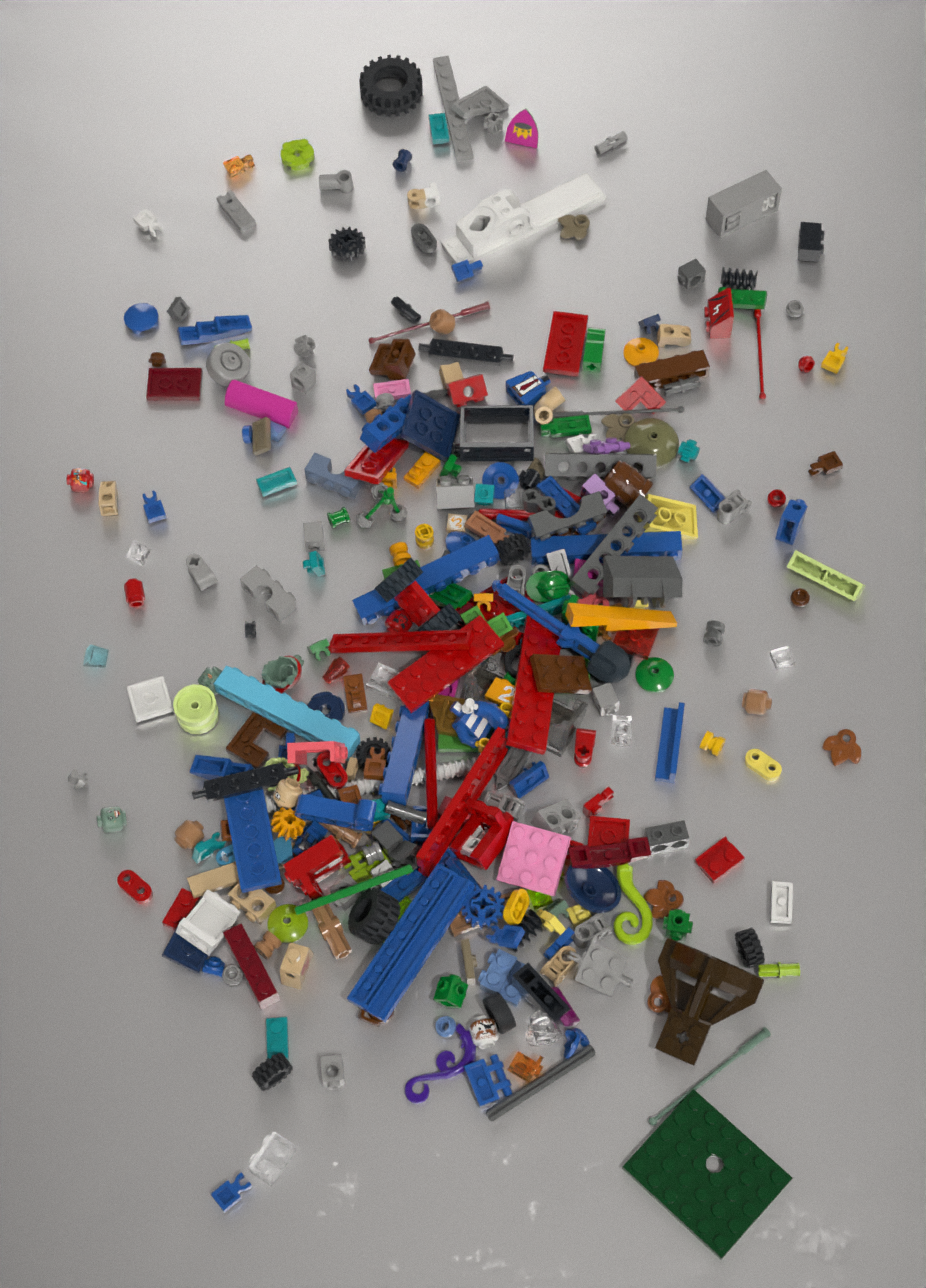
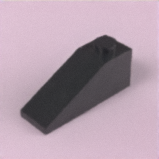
(539, 993)

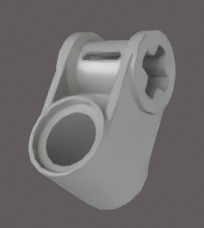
(734, 506)
(201, 573)
(517, 584)
(595, 928)

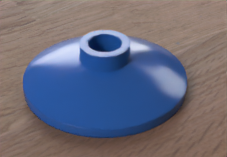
(503, 470)
(457, 540)

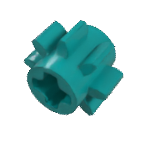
(688, 450)

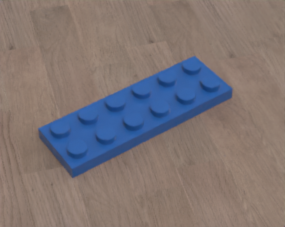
(252, 841)

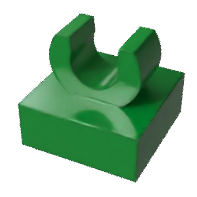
(450, 467)
(319, 646)

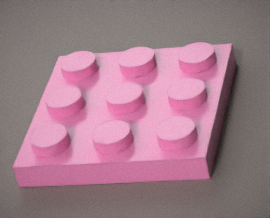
(533, 858)

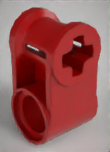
(584, 745)

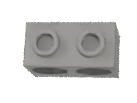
(557, 818)

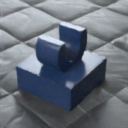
(650, 321)

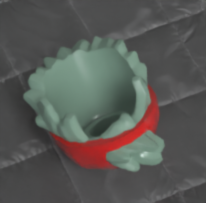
(283, 672)

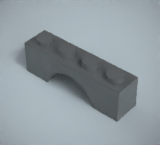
(545, 524)

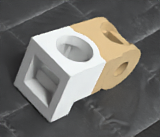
(424, 197)

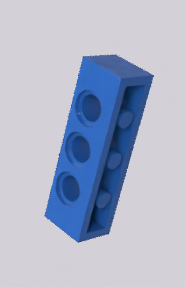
(385, 426)

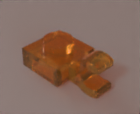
(237, 166)

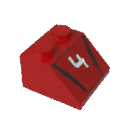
(719, 315)

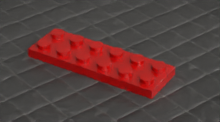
(443, 667)

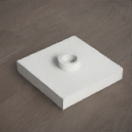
(150, 699)

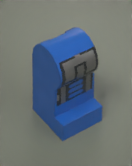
(311, 835)

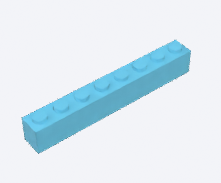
(284, 710)

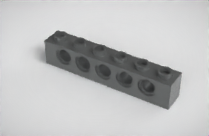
(552, 461)
(640, 507)

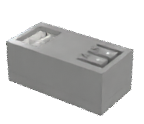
(743, 203)

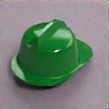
(548, 585)

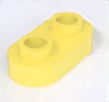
(762, 765)

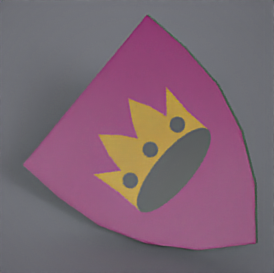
(522, 130)

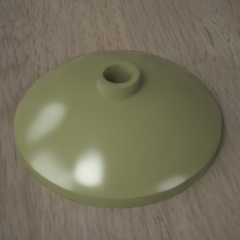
(664, 445)

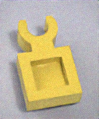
(550, 922)

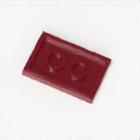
(174, 384)

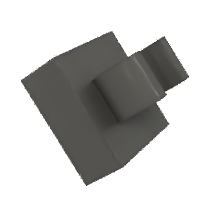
(178, 309)

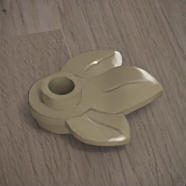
(574, 226)
(615, 425)

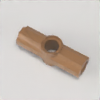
(332, 931)

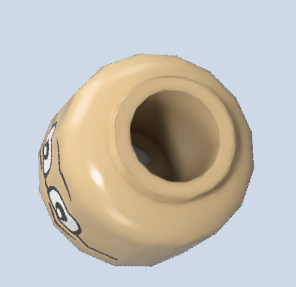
(287, 793)

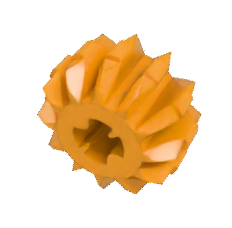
(287, 824)

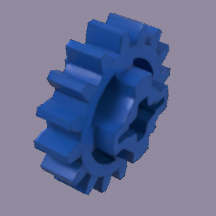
(490, 909)

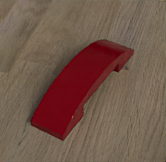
(609, 855)

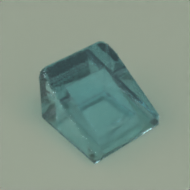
(95, 657)

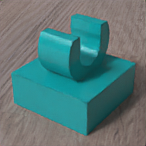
(315, 564)

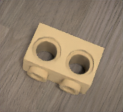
(255, 898)

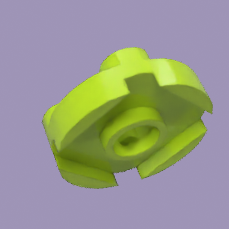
(297, 146)

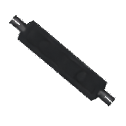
(466, 352)
(244, 782)

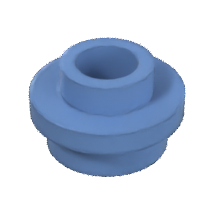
(441, 1023)

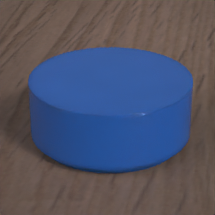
(247, 434)

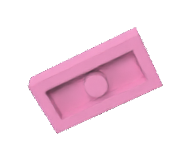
(397, 388)

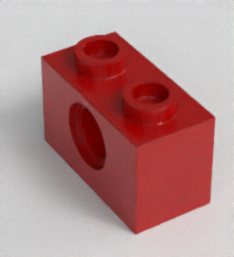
(456, 388)

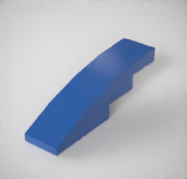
(219, 329)

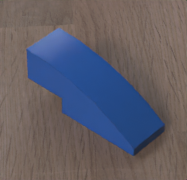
(216, 767)

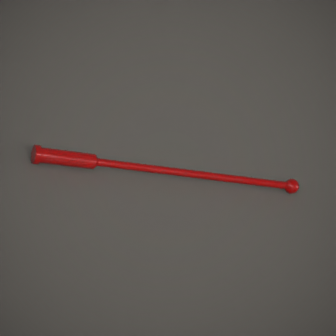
(757, 314)

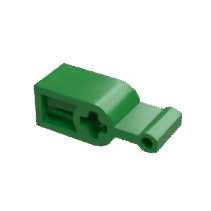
(594, 350)

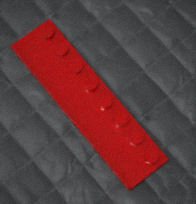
(456, 811)

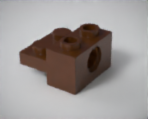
(393, 359)

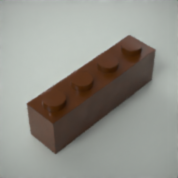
(674, 368)

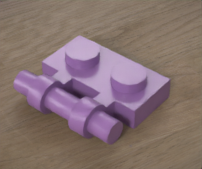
(605, 447)

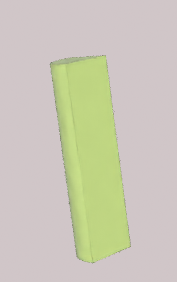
(826, 576)

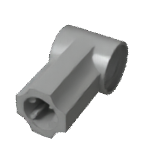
(340, 181)

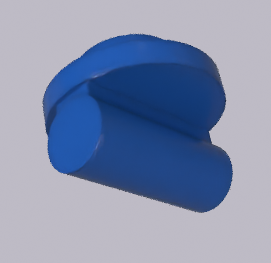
(213, 966)

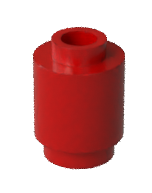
(134, 593)

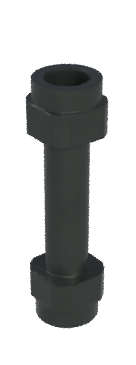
(317, 780)

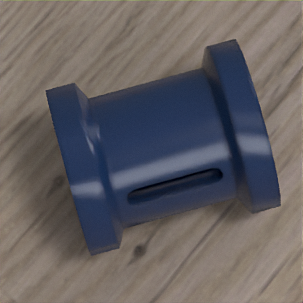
(402, 160)

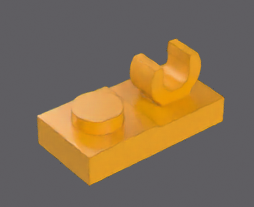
(422, 470)

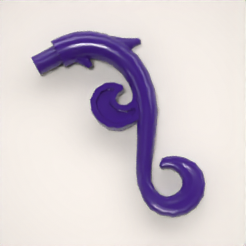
(445, 1071)

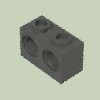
(667, 837)

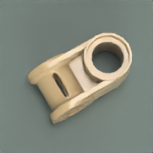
(556, 968)

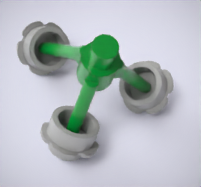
(386, 497)

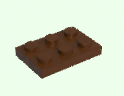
(560, 674)

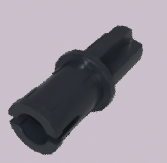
(406, 310)

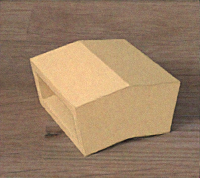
(450, 373)

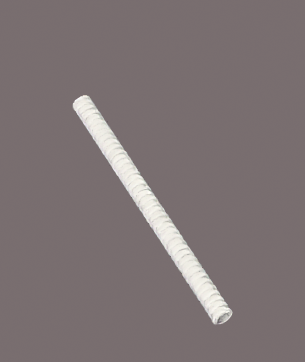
(366, 785)

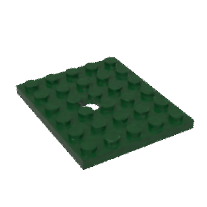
(708, 1204)

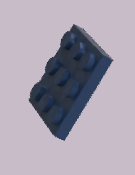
(430, 425)

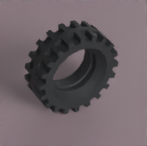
(391, 101)

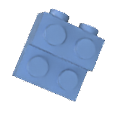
(499, 976)

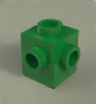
(677, 925)
(450, 991)

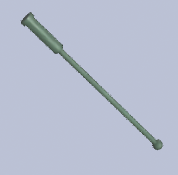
(764, 1033)

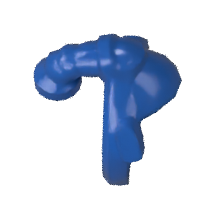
(573, 1039)

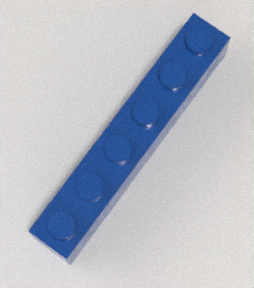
(404, 755)

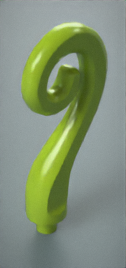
(625, 880)

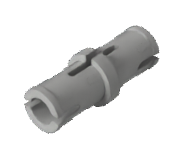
(620, 138)

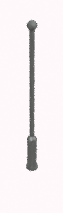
(560, 414)

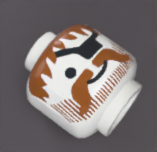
(484, 1032)

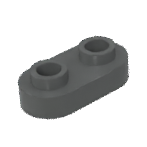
(426, 240)

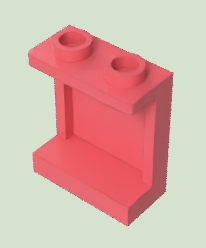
(298, 751)

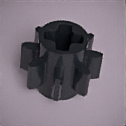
(529, 479)

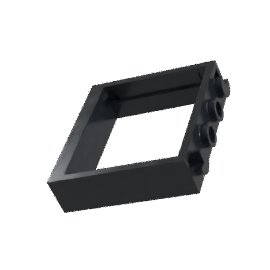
(497, 450)

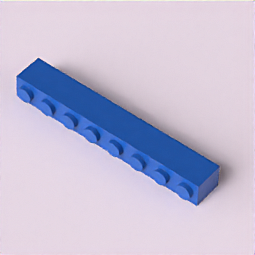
(582, 546)
(435, 577)

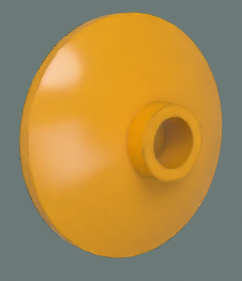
(635, 356)

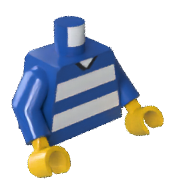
(472, 728)

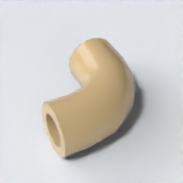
(546, 404)

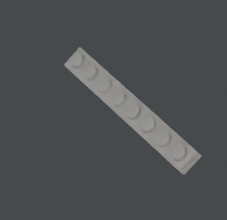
(450, 95)

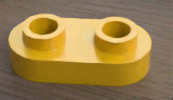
(516, 907)

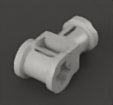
(506, 803)

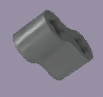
(535, 503)

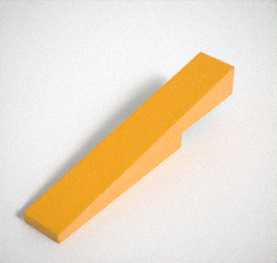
(618, 617)

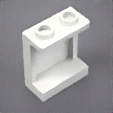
(208, 921)

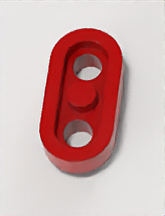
(332, 771)
(133, 886)

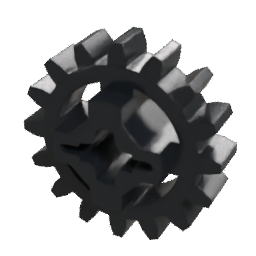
(347, 243)

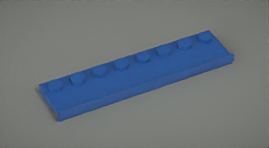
(411, 942)

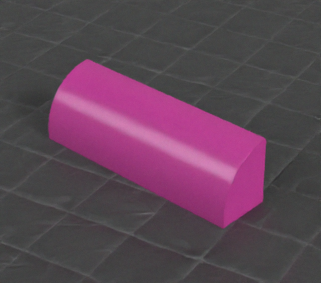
(260, 403)

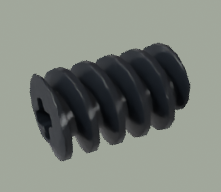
(737, 279)
(529, 924)

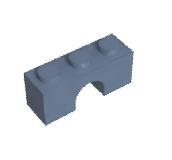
(319, 471)

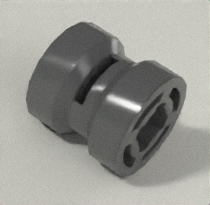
(714, 633)

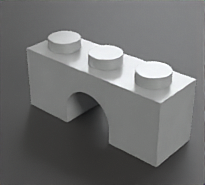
(258, 582)

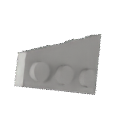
(479, 103)

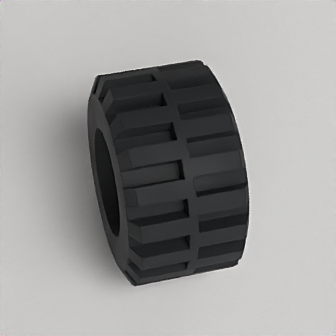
(374, 916)

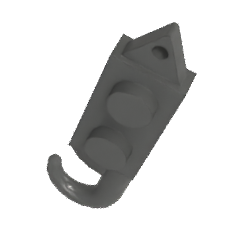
(511, 766)

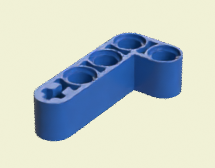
(336, 812)

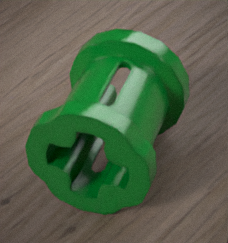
(338, 517)

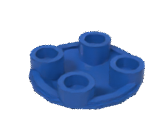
(141, 317)

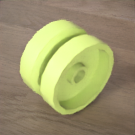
(196, 709)

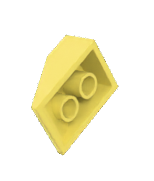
(673, 516)

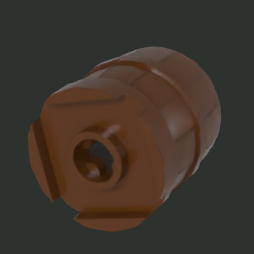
(626, 483)

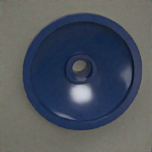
(593, 888)

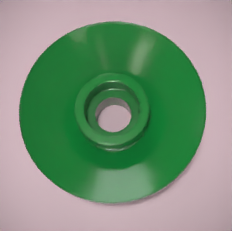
(654, 682)

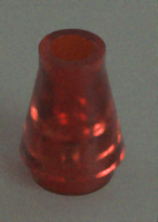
(336, 670)

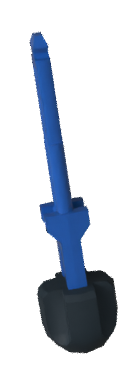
(606, 661)

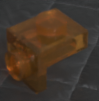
(525, 1067)

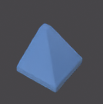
(277, 431)

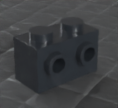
(810, 241)

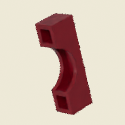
(251, 966)

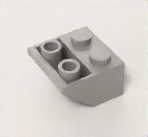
(455, 492)

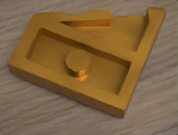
(442, 715)

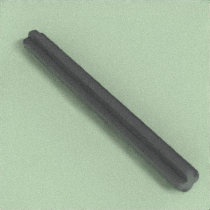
(540, 1083)

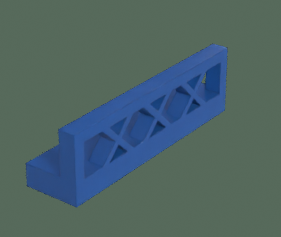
(669, 744)

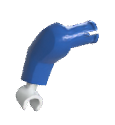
(487, 710)

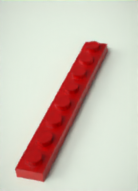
(401, 641)

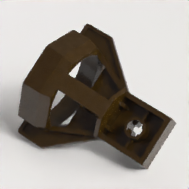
(695, 1007)

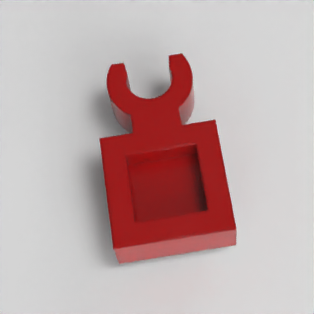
(596, 803)

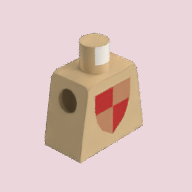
(295, 962)

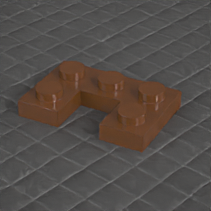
(244, 742)

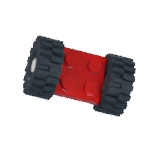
(415, 599)

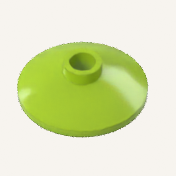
(287, 932)

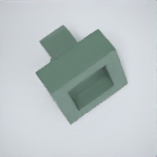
(557, 907)

